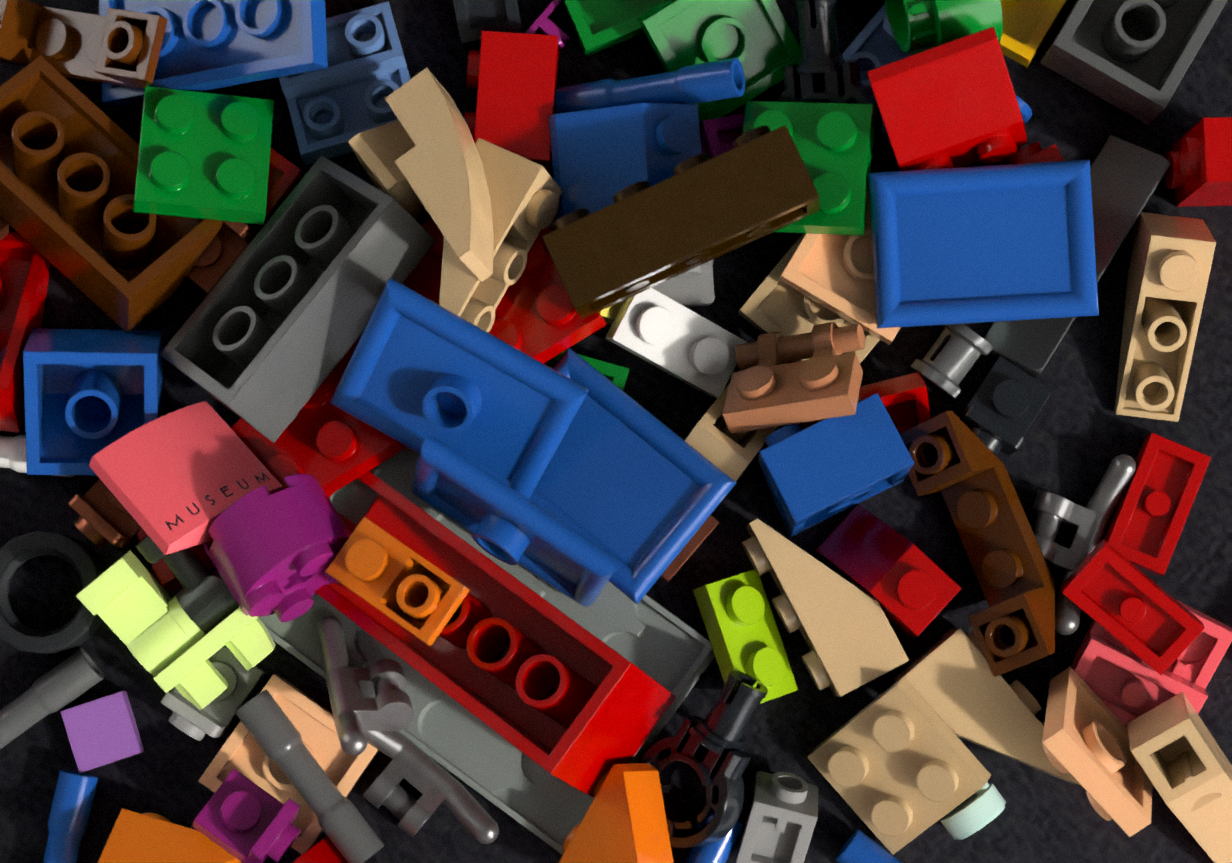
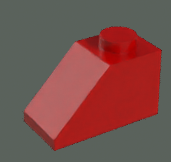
(888, 570)

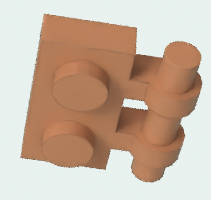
(796, 392)

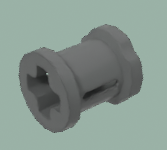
(952, 357)

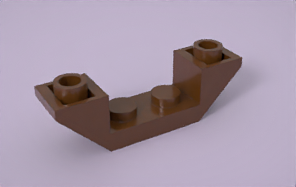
(83, 46)
(995, 537)

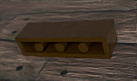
(682, 220)

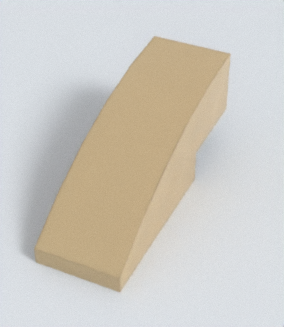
(446, 169)

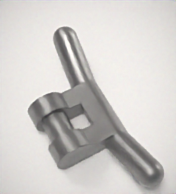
(1090, 527)
(361, 696)
(431, 780)

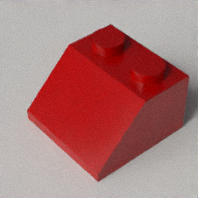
(950, 105)

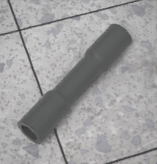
(49, 694)
(285, 746)

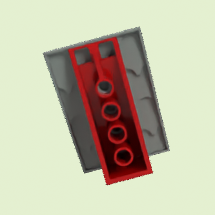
(522, 682)

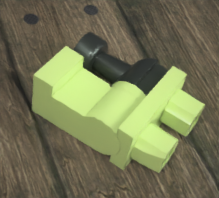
(180, 632)

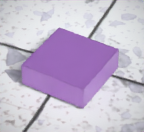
(102, 731)

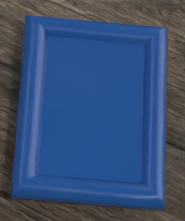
(983, 244)
(444, 378)
(627, 481)
(511, 524)

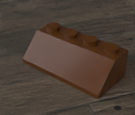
(73, 193)

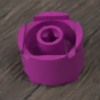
(277, 547)

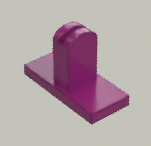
(547, 27)

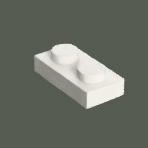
(676, 341)

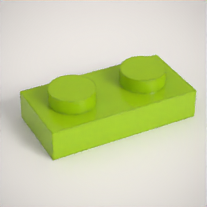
(745, 632)

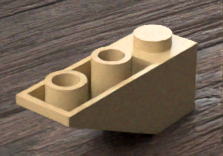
(522, 205)
(1162, 314)
(839, 622)
(977, 705)
(1187, 772)

